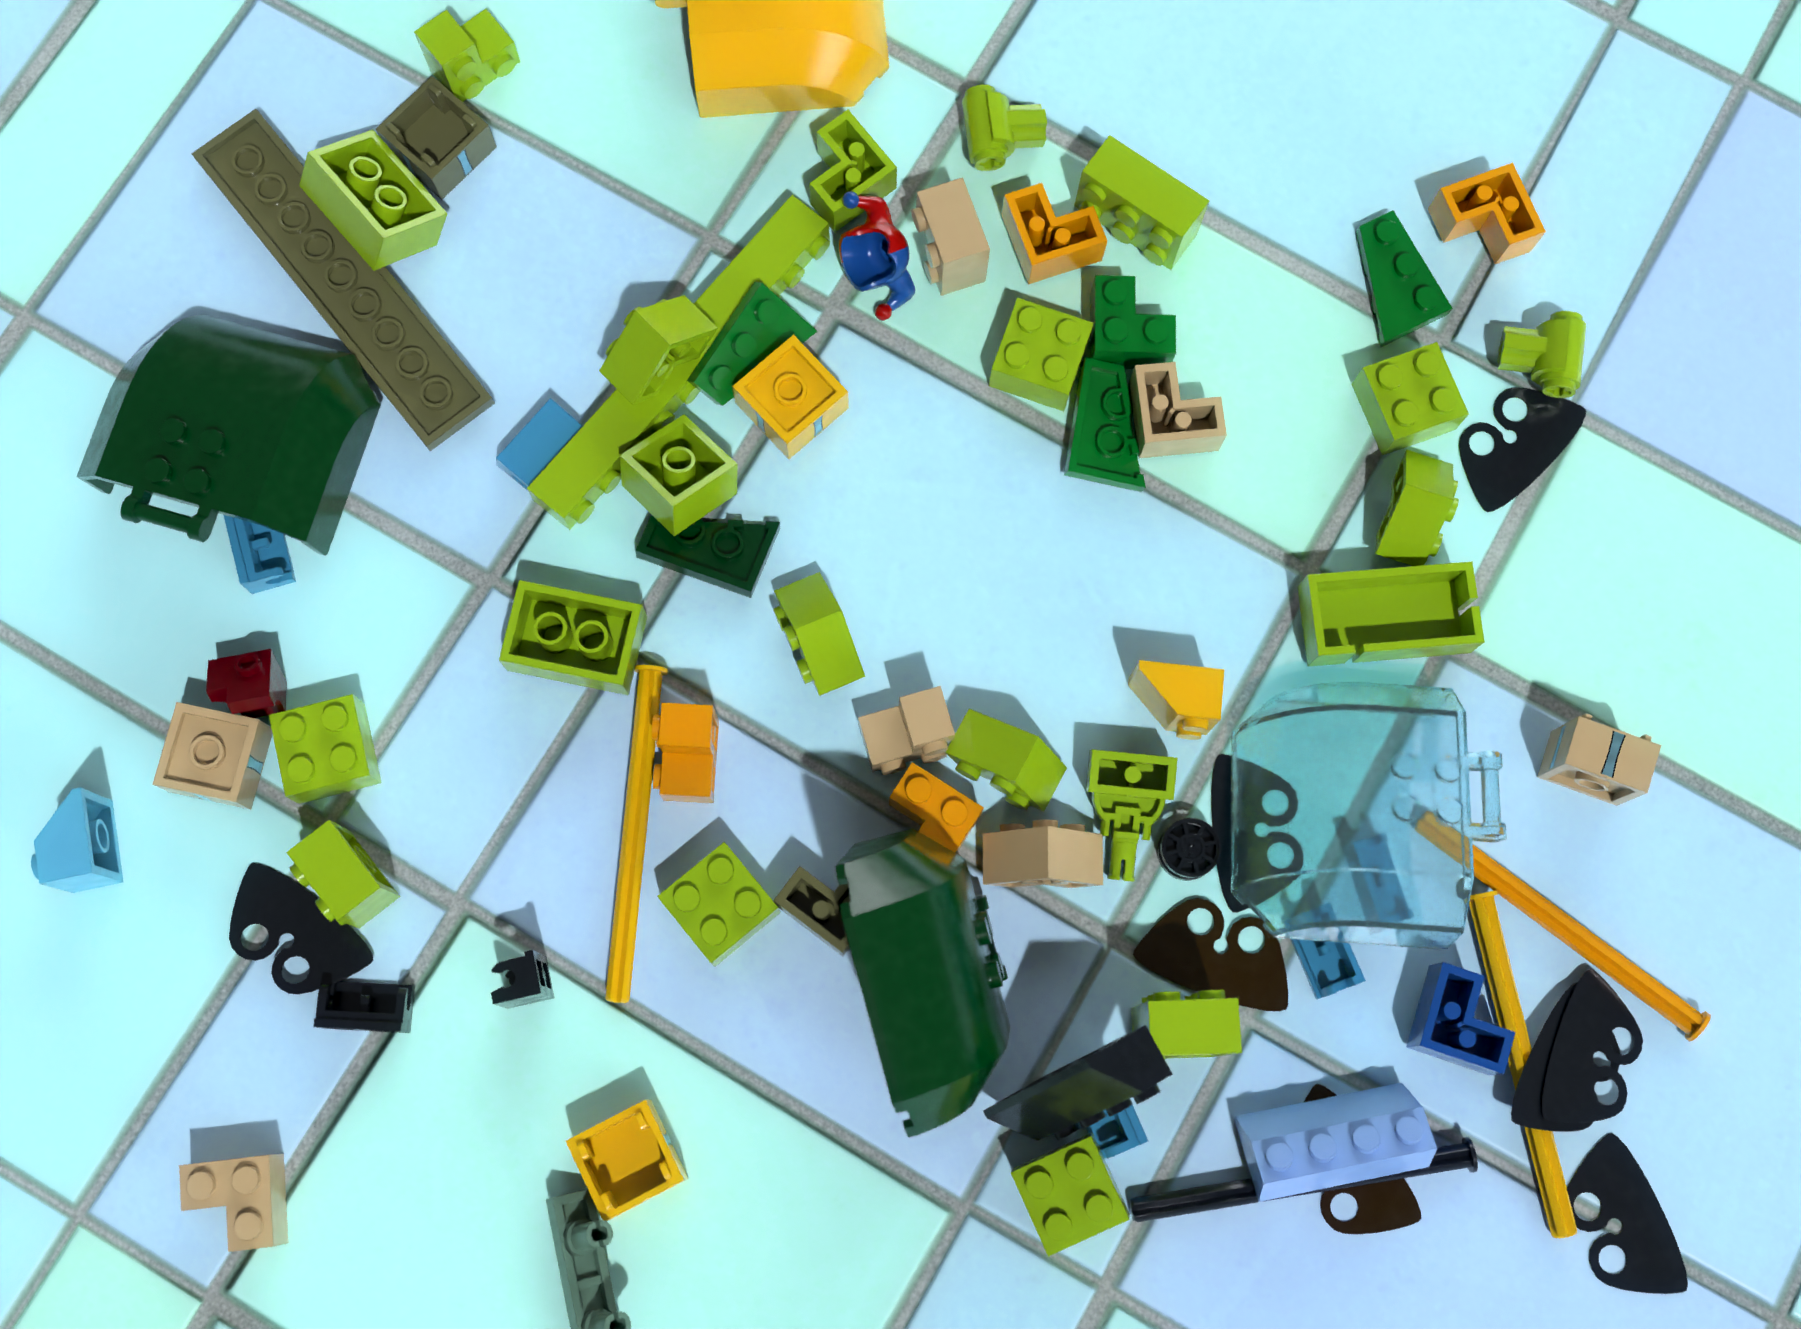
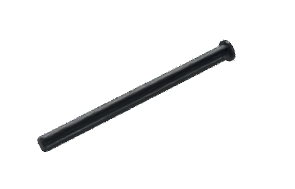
(1243, 1191)

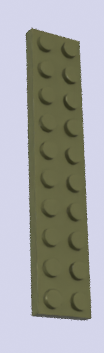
(359, 304)

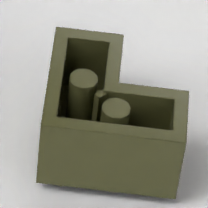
(816, 908)

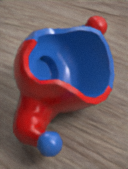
(876, 254)

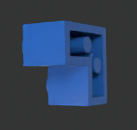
(1447, 1025)

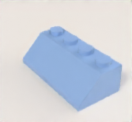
(1335, 1141)

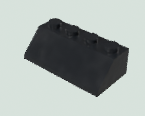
(1085, 1088)

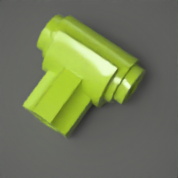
(999, 128)
(1549, 353)

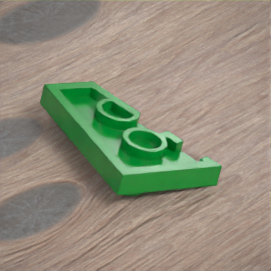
(1399, 280)
(748, 337)
(1102, 431)

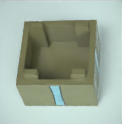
(437, 137)

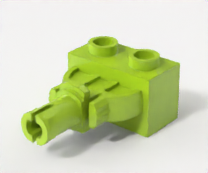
(1130, 793)

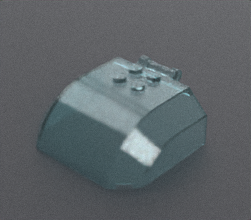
(1359, 814)

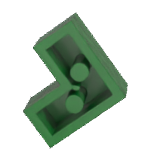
(1123, 335)

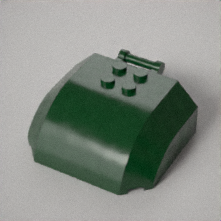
(234, 428)
(925, 973)

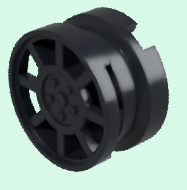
(1189, 849)

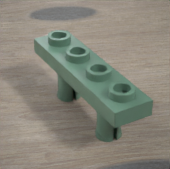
(583, 1263)

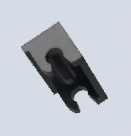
(528, 978)
(365, 1007)

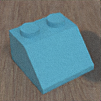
(79, 845)

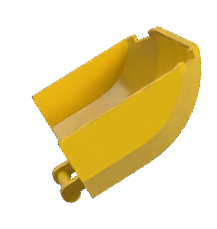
(783, 53)

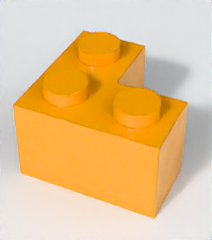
(1493, 205)
(1050, 243)
(689, 752)
(936, 806)

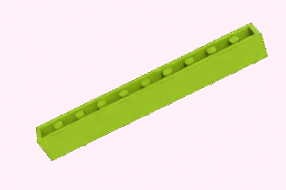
(592, 457)

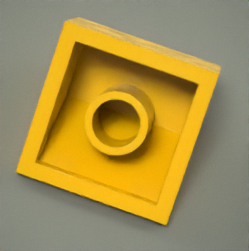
(1180, 696)

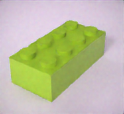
(1390, 613)

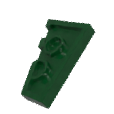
(713, 552)

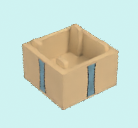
(213, 755)
(1599, 760)

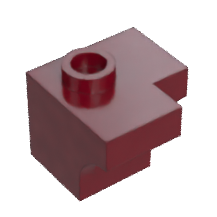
(248, 683)

